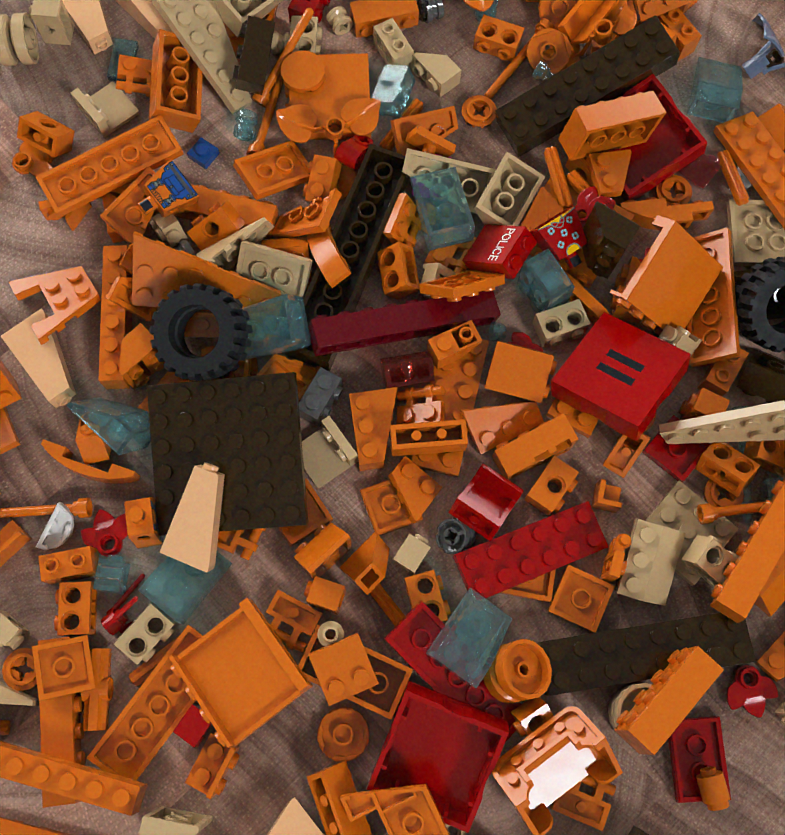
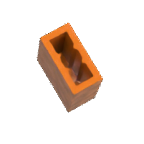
(520, 371)

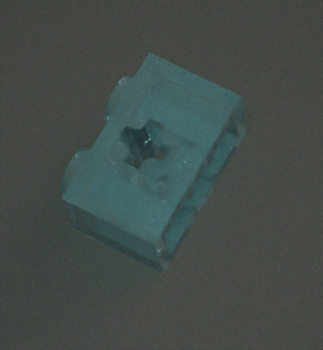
(394, 89)

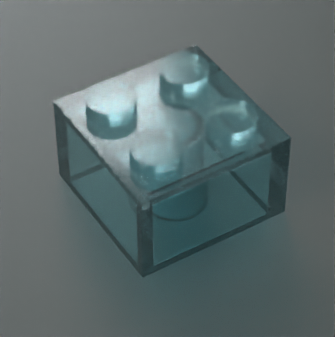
(545, 282)

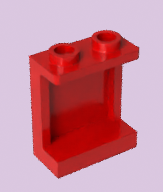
(486, 502)

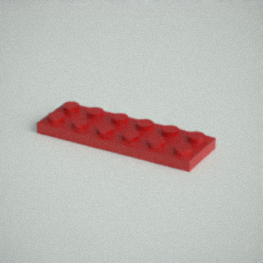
(531, 551)
(412, 640)

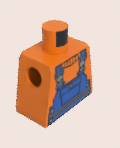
(167, 191)
(142, 521)

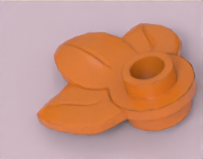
(36, 160)

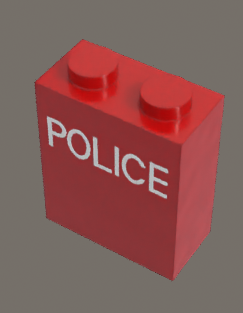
(500, 250)

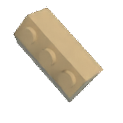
(508, 192)
(650, 562)
(173, 822)

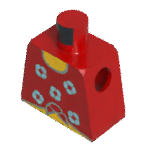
(562, 236)

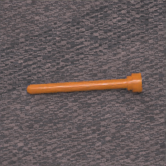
(288, 49)
(515, 63)
(258, 144)
(82, 508)
(708, 513)

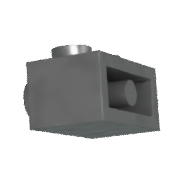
(320, 396)

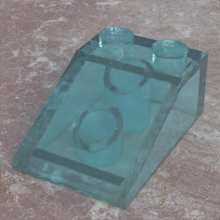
(716, 90)
(442, 208)
(277, 326)
(117, 424)
(180, 587)
(470, 638)

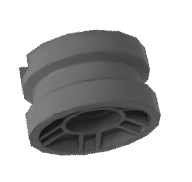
(430, 9)
(464, 540)

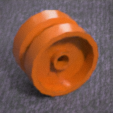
(519, 672)

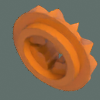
(479, 103)
(681, 186)
(712, 493)
(14, 677)

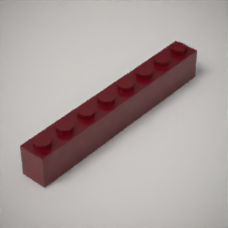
(399, 322)

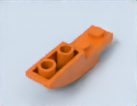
(684, 214)

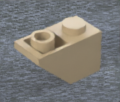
(437, 71)

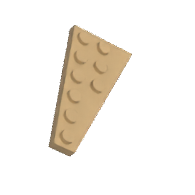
(207, 42)
(752, 423)

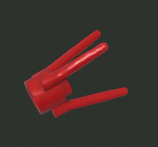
(116, 617)

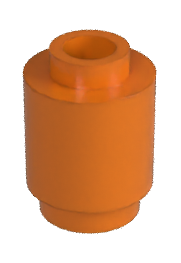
(713, 788)

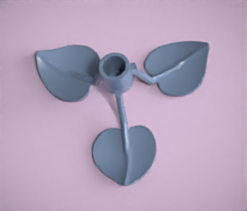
(759, 61)

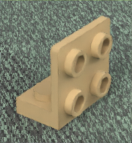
(106, 108)
(327, 453)

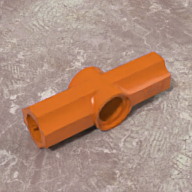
(97, 700)

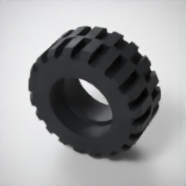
(753, 300)
(171, 325)

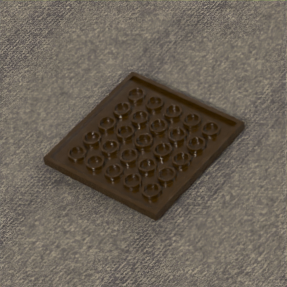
(245, 430)

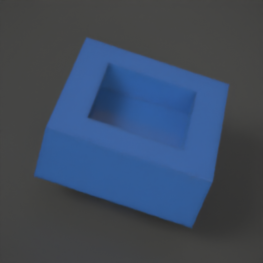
(203, 153)

